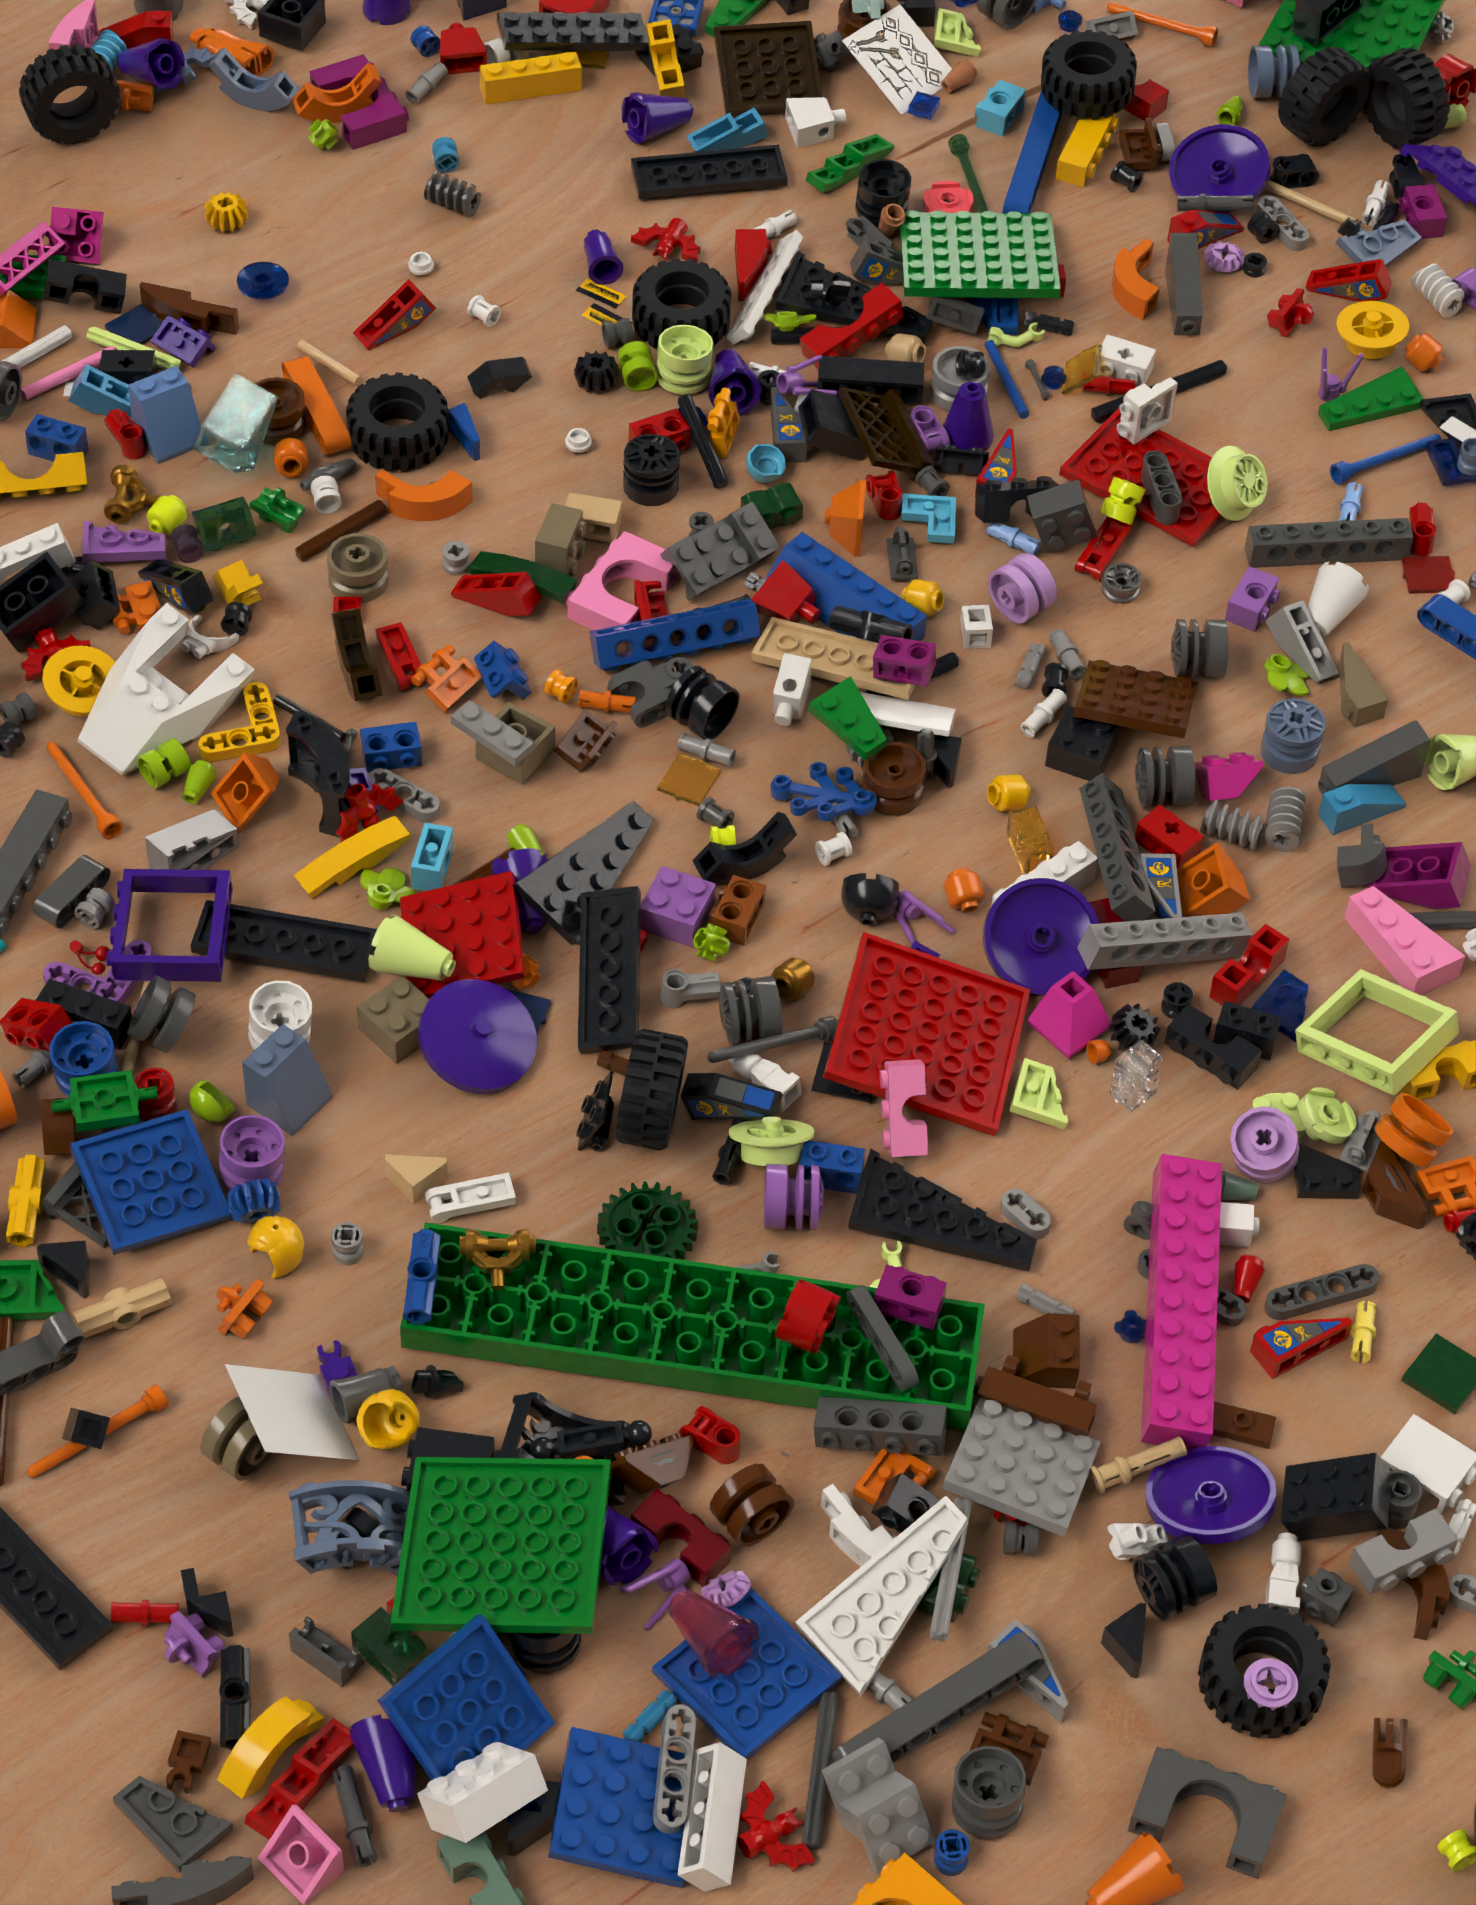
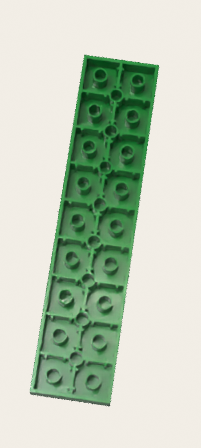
(682, 1328)

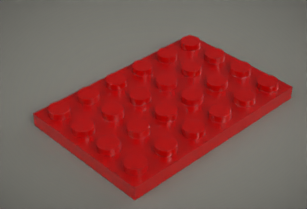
(1111, 455)

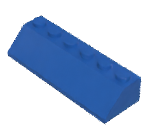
(844, 585)

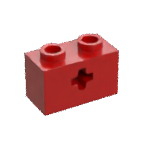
(1167, 834)

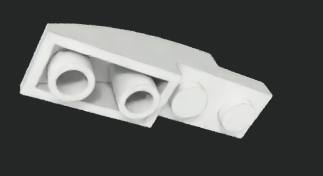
(849, 1530)

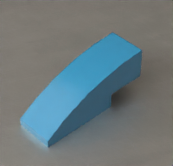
(729, 132)

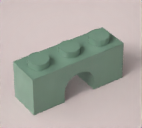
(477, 1861)

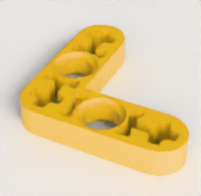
(257, 729)

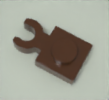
(187, 1756)

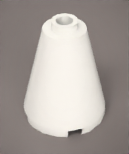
(1335, 595)

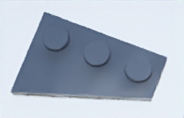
(1384, 243)

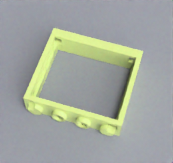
(1365, 1066)

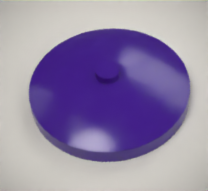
(1220, 163)
(1036, 933)
(477, 1036)
(1212, 1495)

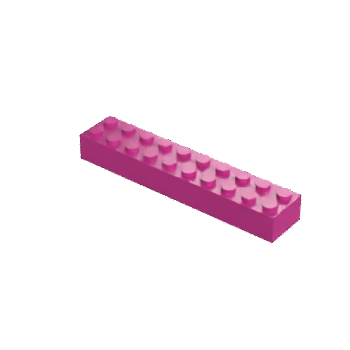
(1182, 1302)

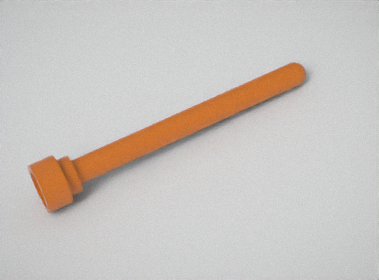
(1207, 35)
(107, 823)
(151, 1401)

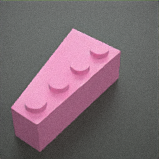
(1402, 943)

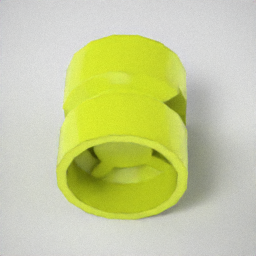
(1122, 500)

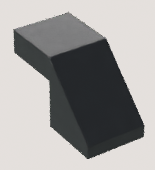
(509, 372)
(211, 1608)
(532, 1825)

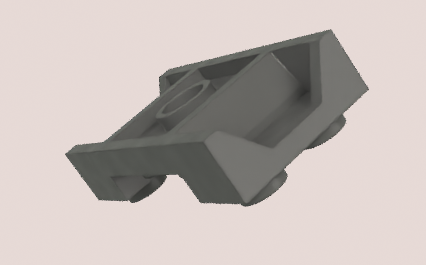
(722, 550)

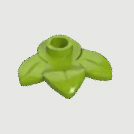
(788, 320)
(1286, 675)
(385, 887)

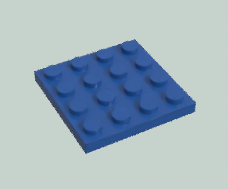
(150, 1181)
(763, 1694)
(464, 1701)
(609, 1806)

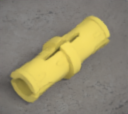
(1363, 1331)

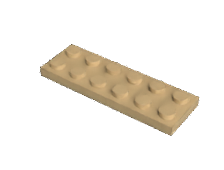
(831, 655)

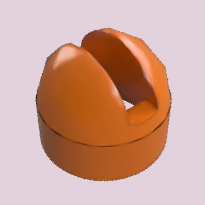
(1098, 1051)

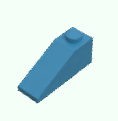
(99, 392)
(1357, 804)

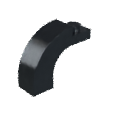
(750, 858)

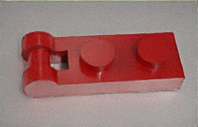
(1103, 548)
(398, 653)

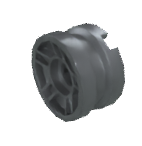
(1121, 574)

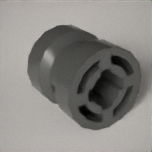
(618, 332)
(18, 710)
(1013, 1539)

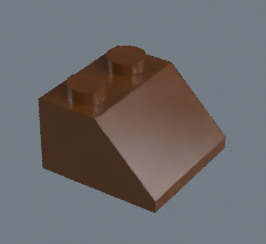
(1049, 1350)

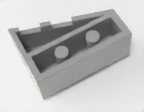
(192, 843)

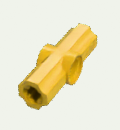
(26, 1200)

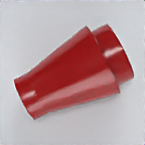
(1247, 1276)

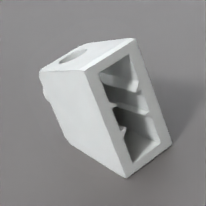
(812, 120)
(788, 695)

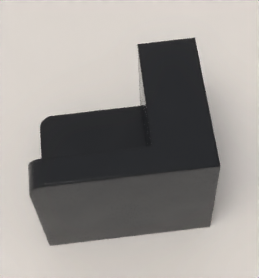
(86, 1428)

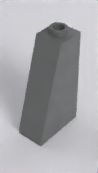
(1184, 284)
(1386, 760)

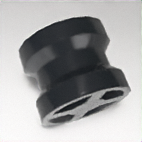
(1263, 227)
(970, 364)
(236, 618)
(10, 738)
(1180, 994)

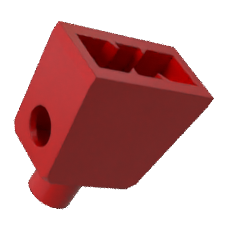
(462, 49)
(786, 596)

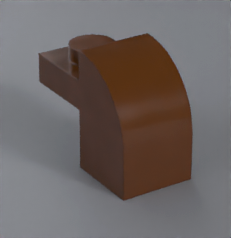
(57, 1129)

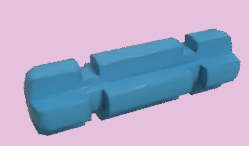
(650, 1717)

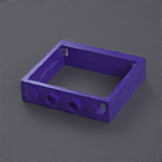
(171, 968)

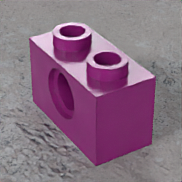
(1424, 210)
(918, 1309)

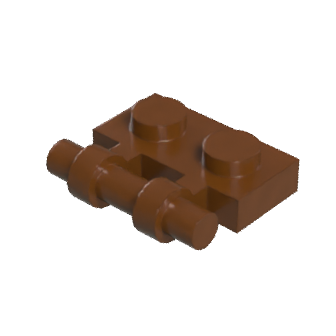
(1023, 1751)

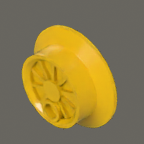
(1372, 328)
(75, 678)

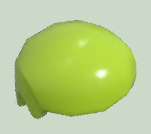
(209, 1102)

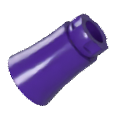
(602, 260)

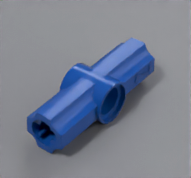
(421, 1290)

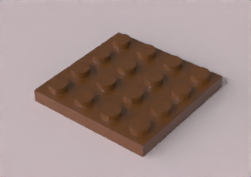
(1136, 698)

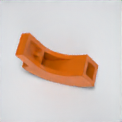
(323, 104)
(1128, 287)
(425, 502)

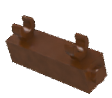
(1042, 1403)

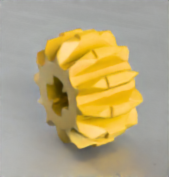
(226, 211)

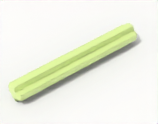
(108, 339)

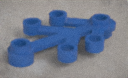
(859, 801)

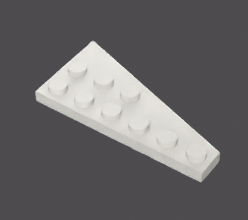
(872, 1606)

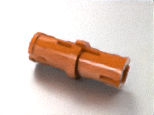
(606, 701)

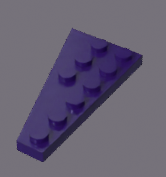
(1450, 167)

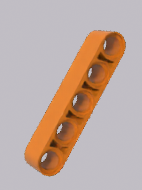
(319, 408)

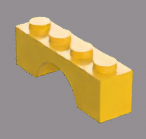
(66, 472)

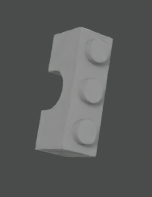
(1383, 1566)

